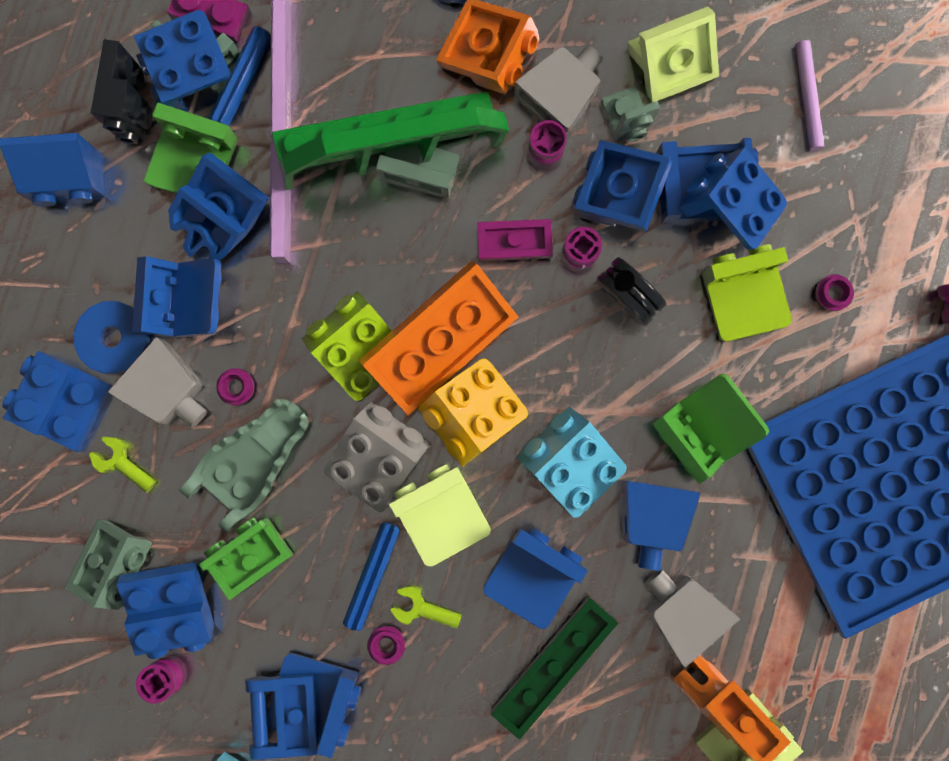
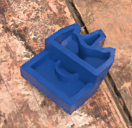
(215, 208)

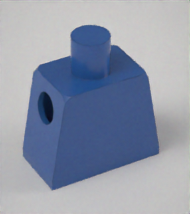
(656, 519)

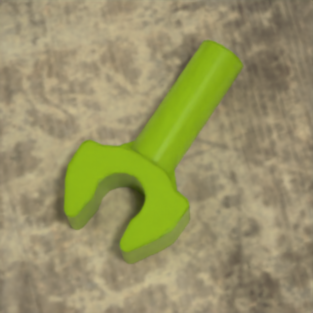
(121, 463)
(423, 609)

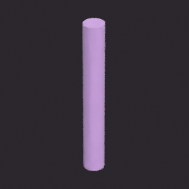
(809, 95)

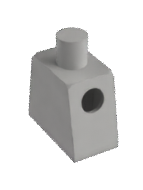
(561, 86)
(161, 386)
(687, 616)

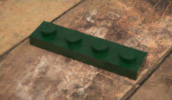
(553, 668)

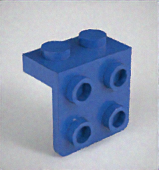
(181, 58)
(738, 194)
(176, 297)
(534, 577)
(334, 696)

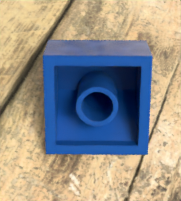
(54, 168)

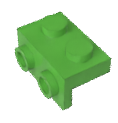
(247, 557)

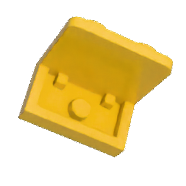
(473, 411)

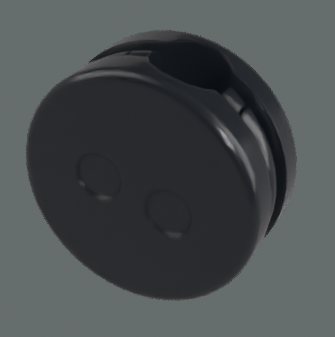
(631, 291)

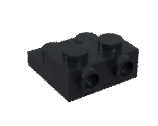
(117, 96)

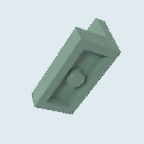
(406, 168)

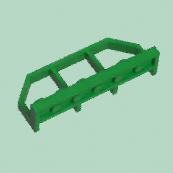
(387, 131)

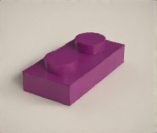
(223, 15)
(515, 240)

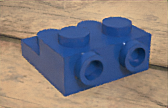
(621, 186)
(56, 400)
(166, 610)

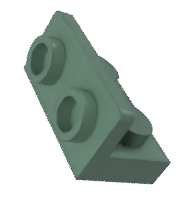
(103, 559)

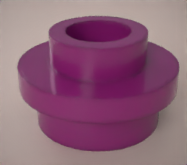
(844, 288)
(225, 381)
(381, 656)

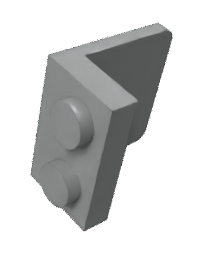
(375, 456)

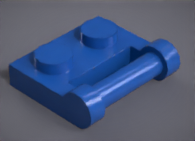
(294, 716)

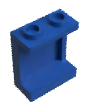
(686, 168)

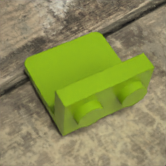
(747, 293)
(344, 339)

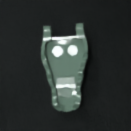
(244, 465)

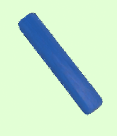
(241, 76)
(371, 576)

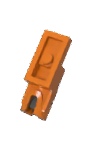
(731, 711)

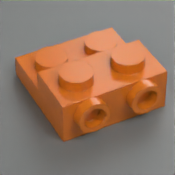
(489, 45)

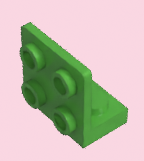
(182, 145)

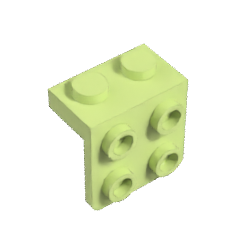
(440, 515)

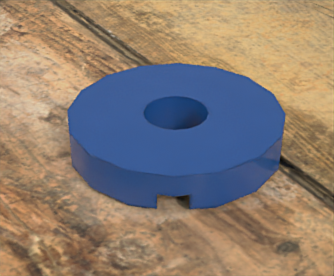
(90, 338)

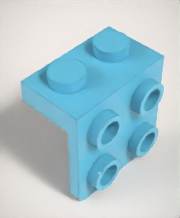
(572, 461)

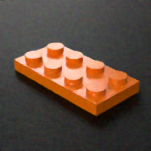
(439, 338)

